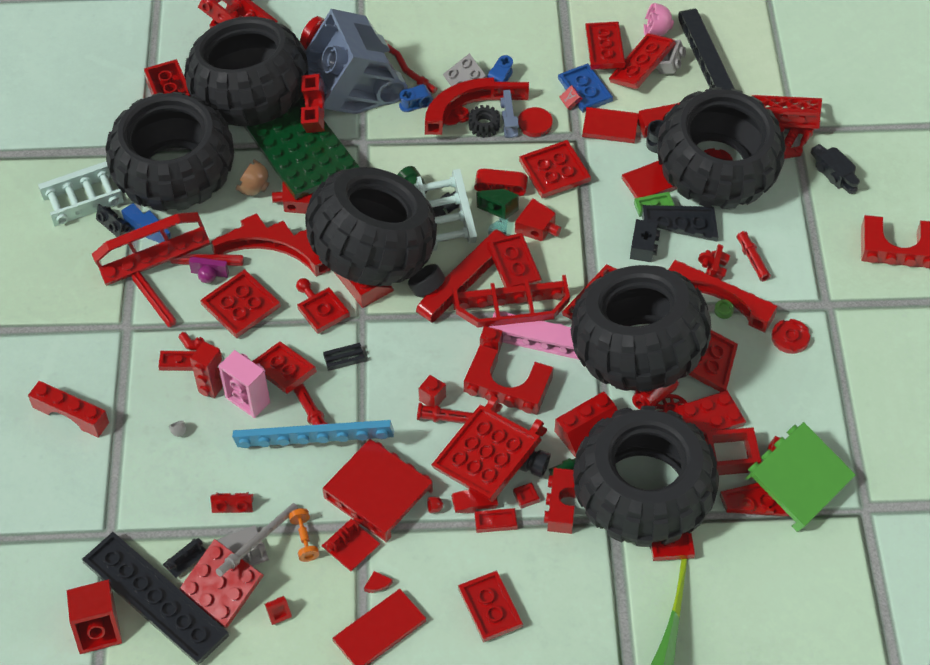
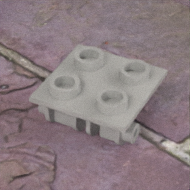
(464, 70)
(239, 539)

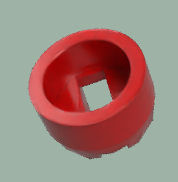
(434, 504)

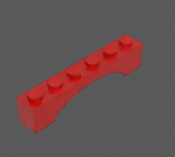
(756, 310)

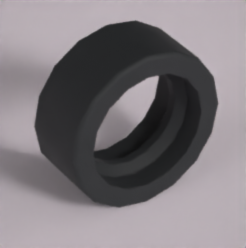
(426, 280)

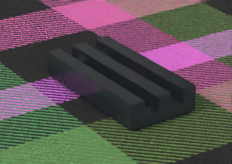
(343, 354)

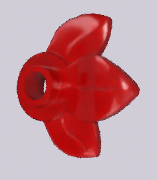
(460, 115)

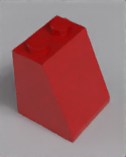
(93, 616)

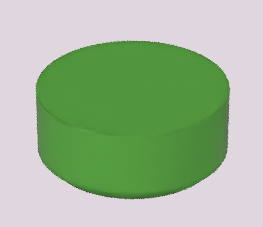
(724, 309)

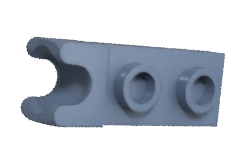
(510, 121)

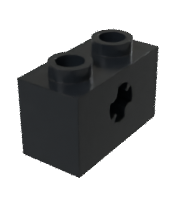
(643, 241)

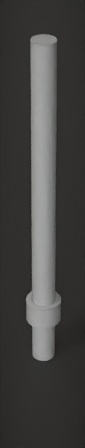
(234, 559)

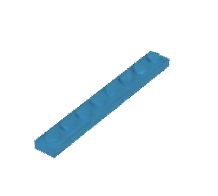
(313, 433)

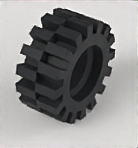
(484, 128)

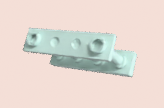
(77, 180)
(460, 198)

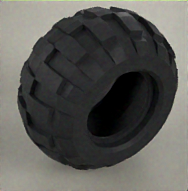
(247, 70)
(727, 119)
(162, 124)
(371, 226)
(647, 354)
(640, 513)

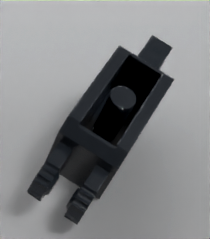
(836, 168)

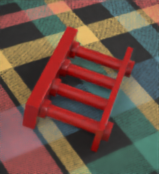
(243, 7)

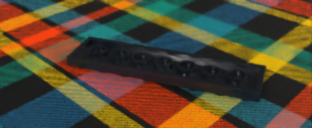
(156, 598)

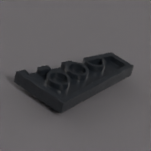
(687, 220)

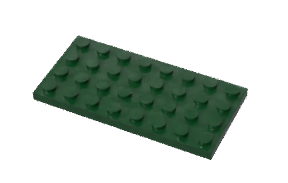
(298, 156)

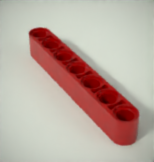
(462, 277)

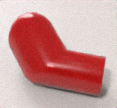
(188, 343)

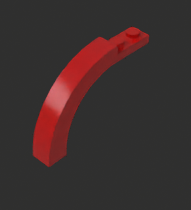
(466, 93)

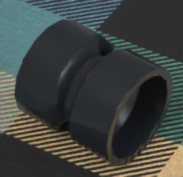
(652, 135)
(537, 463)

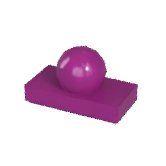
(208, 269)

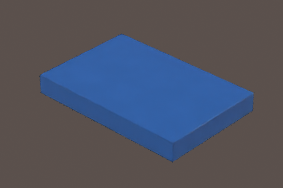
(588, 86)

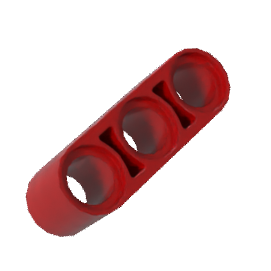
(500, 179)

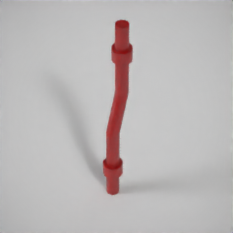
(419, 79)

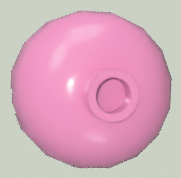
(659, 20)

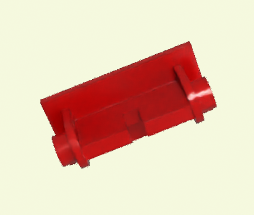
(231, 503)

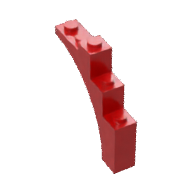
(277, 237)

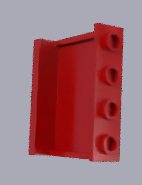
(377, 488)

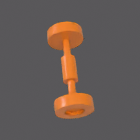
(308, 552)

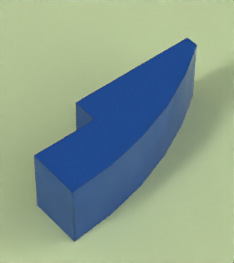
(137, 219)

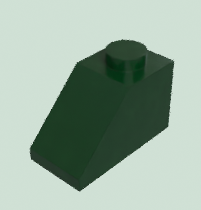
(498, 202)

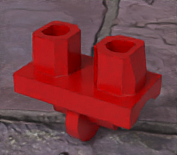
(712, 260)

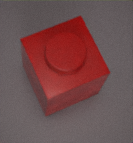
(432, 391)

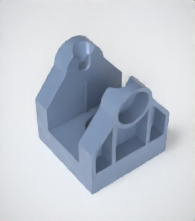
(353, 64)

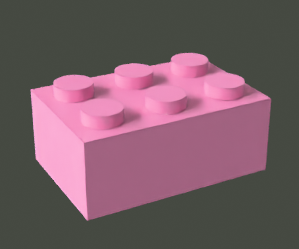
(244, 383)

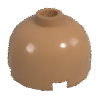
(254, 179)

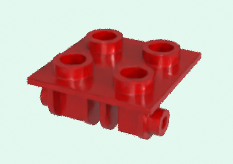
(350, 544)

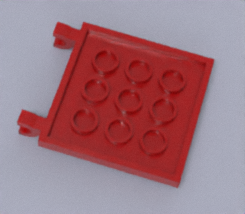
(488, 450)

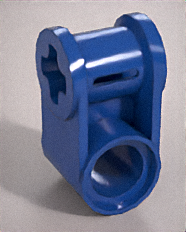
(502, 69)
(417, 97)

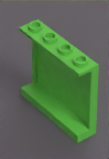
(801, 474)

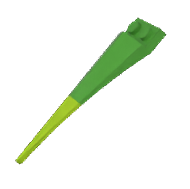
(666, 651)

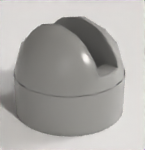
(178, 428)

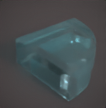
(501, 225)

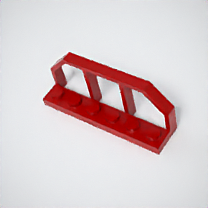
(155, 254)
(510, 295)

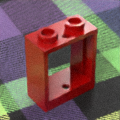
(733, 435)

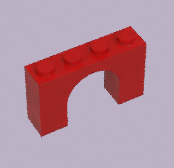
(878, 250)
(525, 397)

